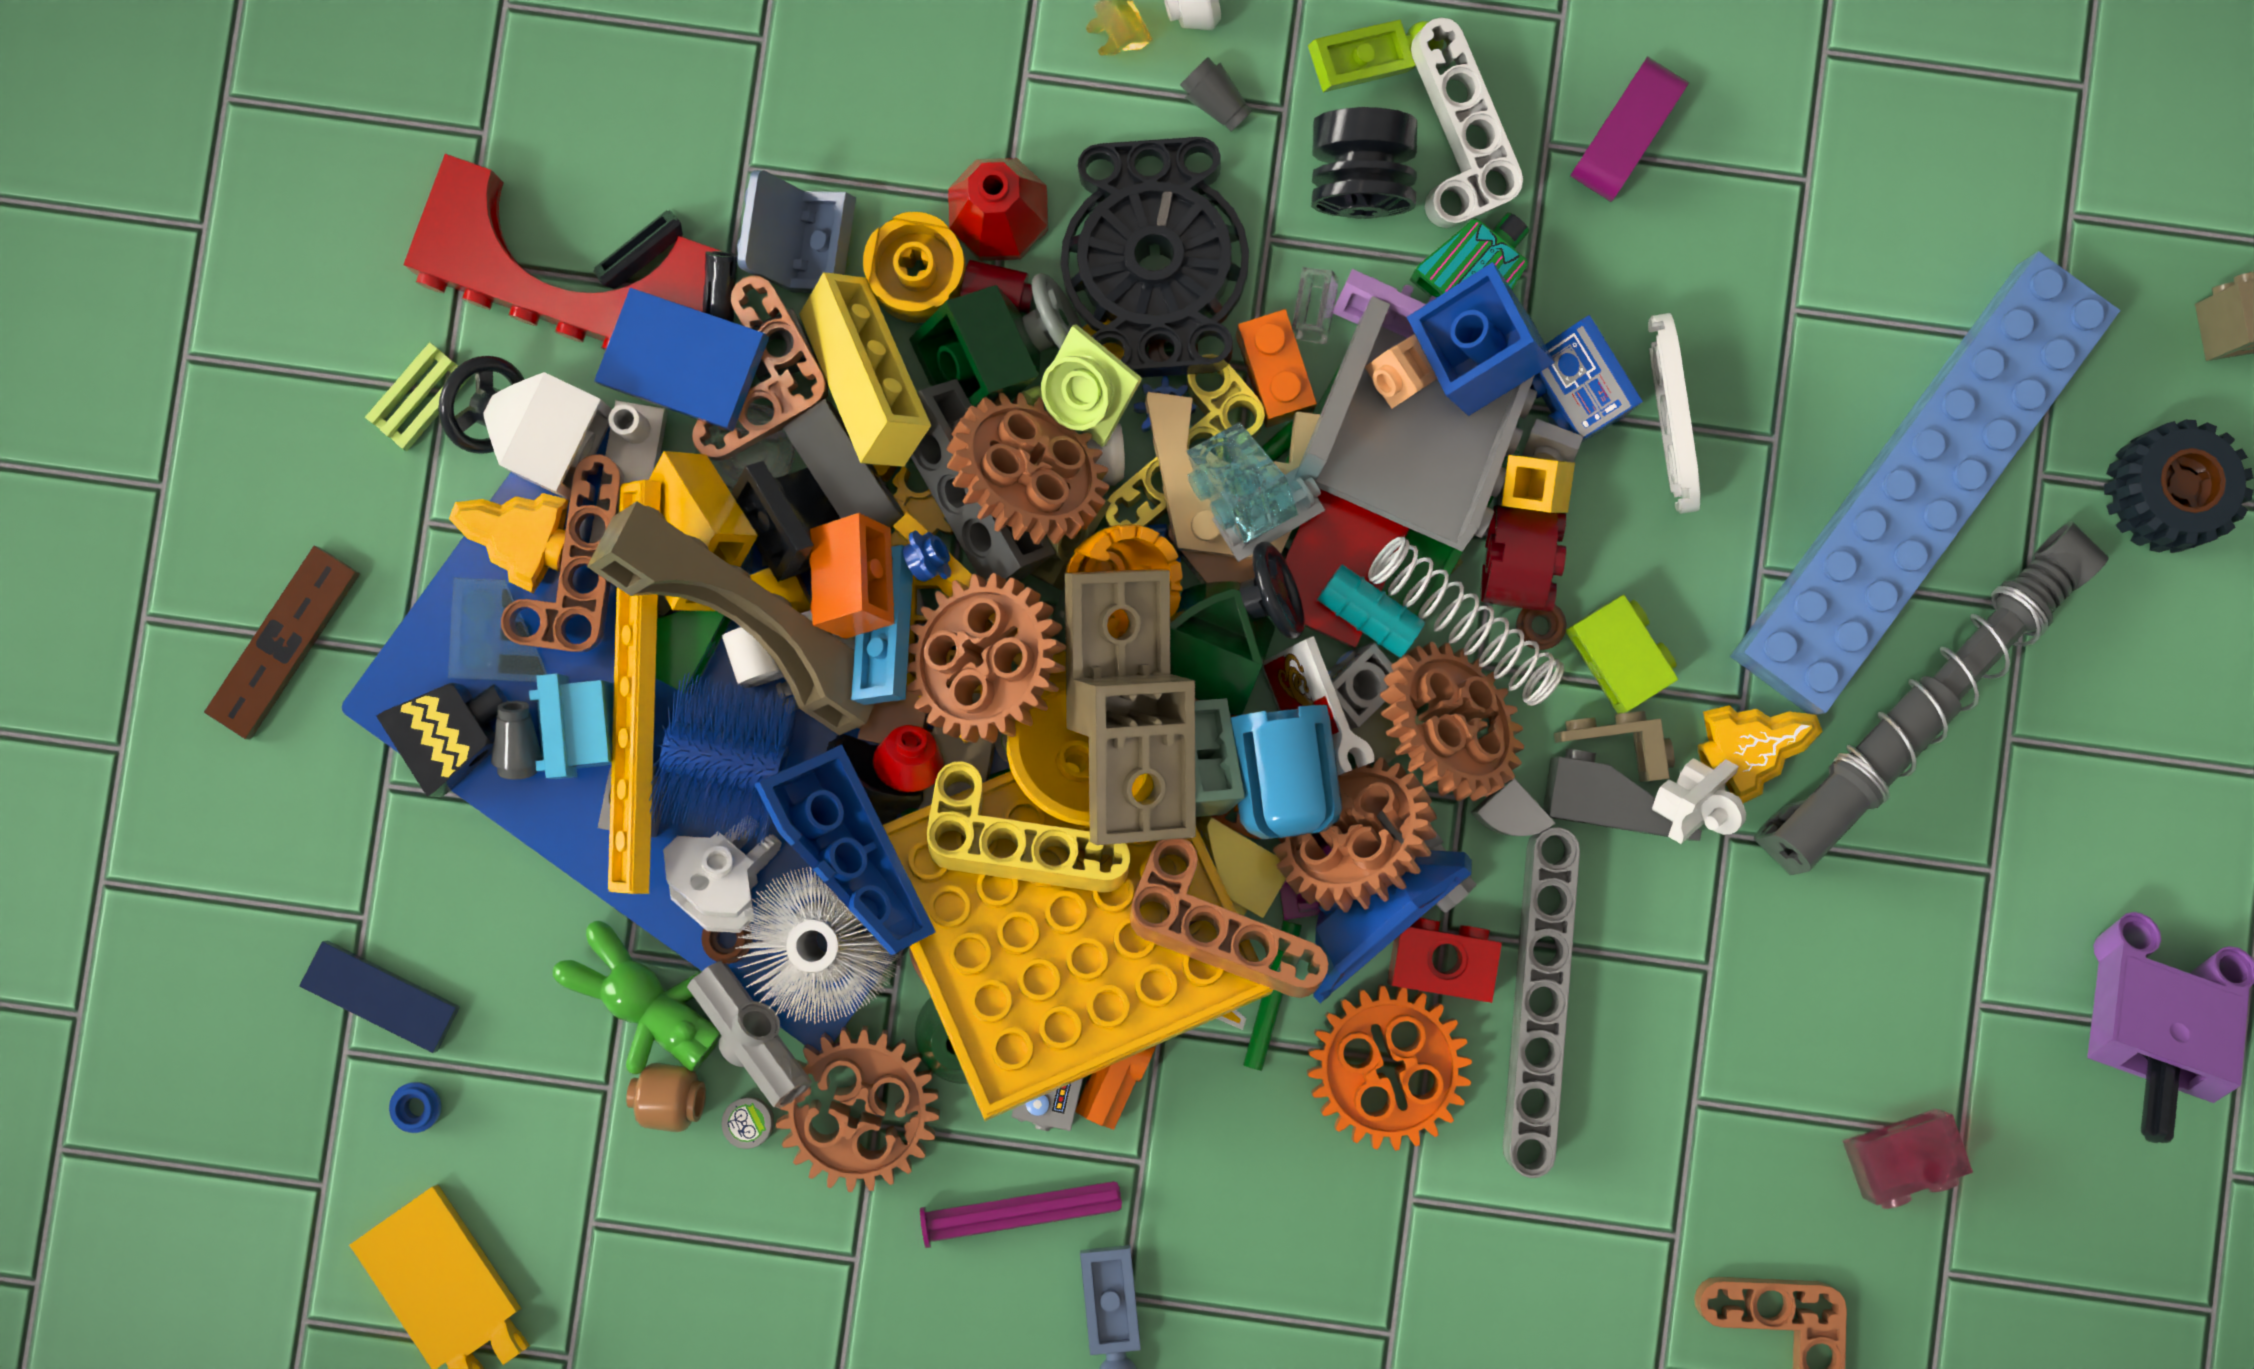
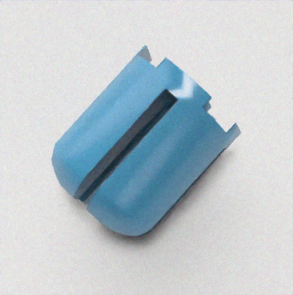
(1287, 772)

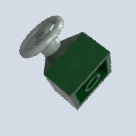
(990, 342)

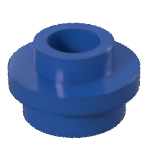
(400, 1111)

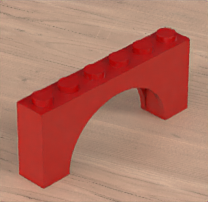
(465, 249)

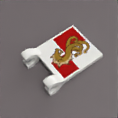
(1301, 679)

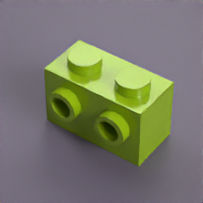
(1623, 653)

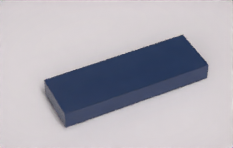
(379, 996)

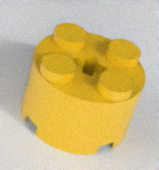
(896, 248)

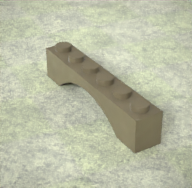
(653, 557)

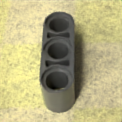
(833, 462)

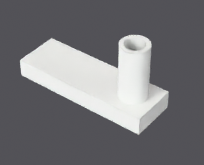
(633, 445)

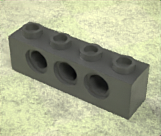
(984, 547)

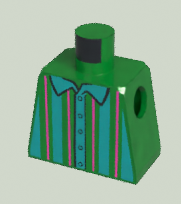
(1471, 251)

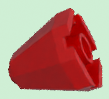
(998, 209)

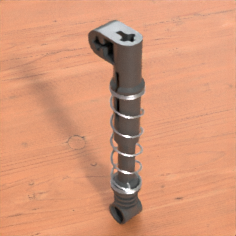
(1861, 780)

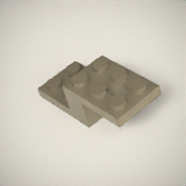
(1130, 706)

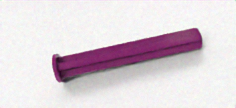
(1019, 1212)

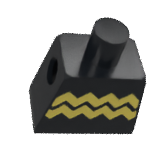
(443, 734)

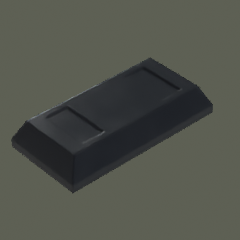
(639, 250)

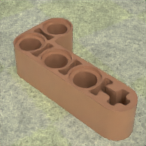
(575, 555)
(1230, 927)

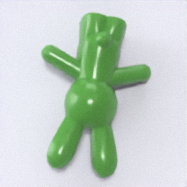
(638, 997)

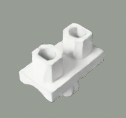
(1700, 799)

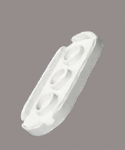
(1674, 413)

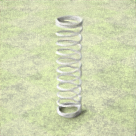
(1385, 566)

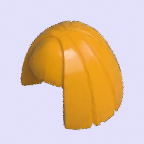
(1128, 549)

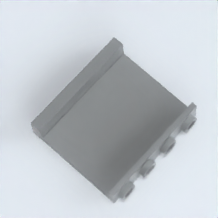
(1417, 461)

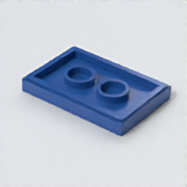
(681, 359)

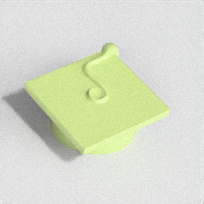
(1086, 387)

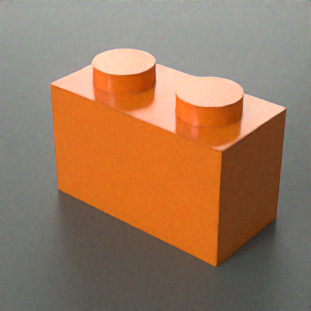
(1275, 367)
(851, 576)

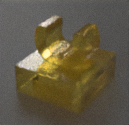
(1122, 25)

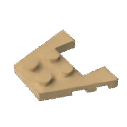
(1188, 516)

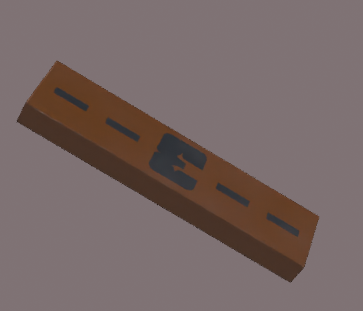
(281, 643)

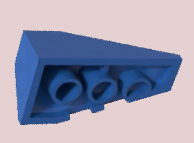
(839, 835)

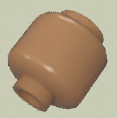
(666, 1097)

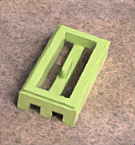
(400, 389)

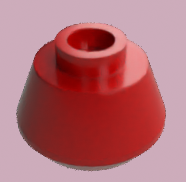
(908, 759)

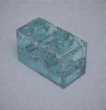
(1240, 483)

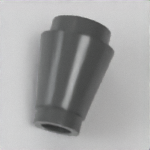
(1216, 94)
(515, 742)

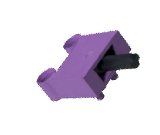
(2168, 1023)

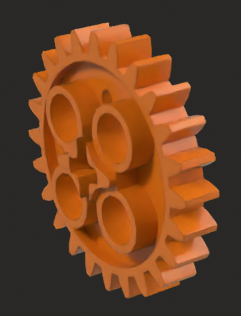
(1430, 1051)

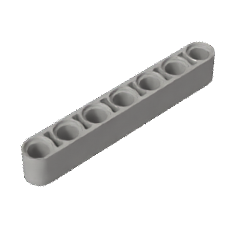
(1552, 1023)

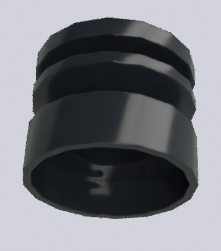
(1364, 162)

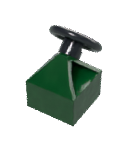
(1226, 631)

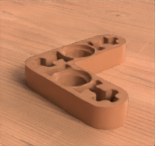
(776, 388)
(1807, 1327)

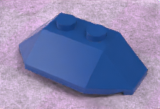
(1360, 934)

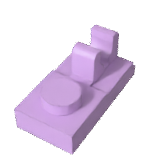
(1360, 289)

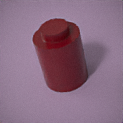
(1010, 281)

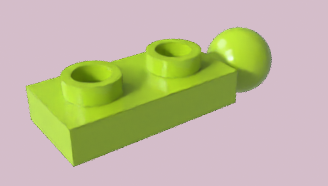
(1365, 54)

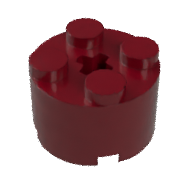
(1523, 558)

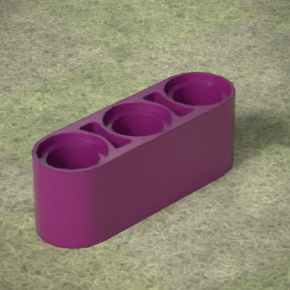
(1629, 129)

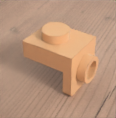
(1401, 371)

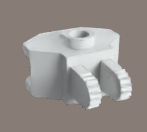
(715, 877)

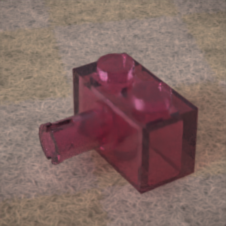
(1908, 1158)

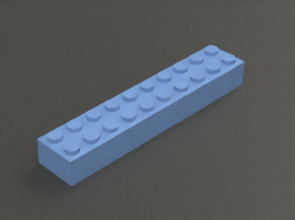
(1924, 484)

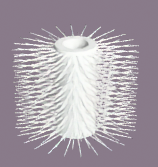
(807, 957)

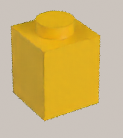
(1538, 484)

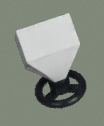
(533, 426)

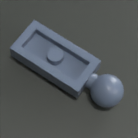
(1110, 1304)

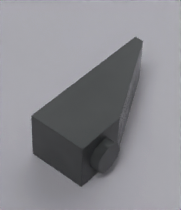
(1601, 796)

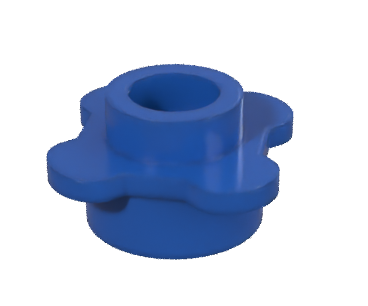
(927, 556)

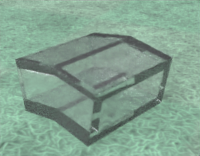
(1321, 279)

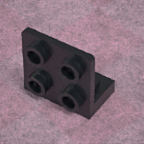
(782, 515)

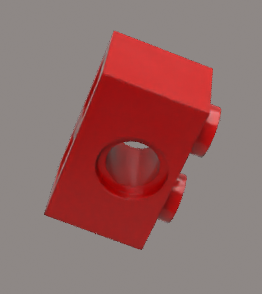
(1470, 977)

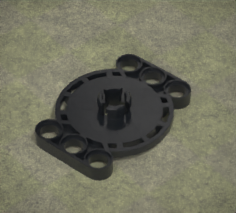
(1165, 210)

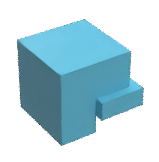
(573, 724)

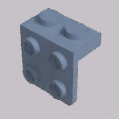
(793, 232)

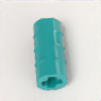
(1371, 611)

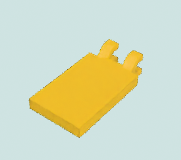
(440, 1283)

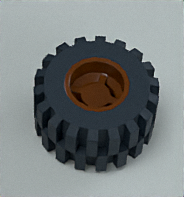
(2179, 486)

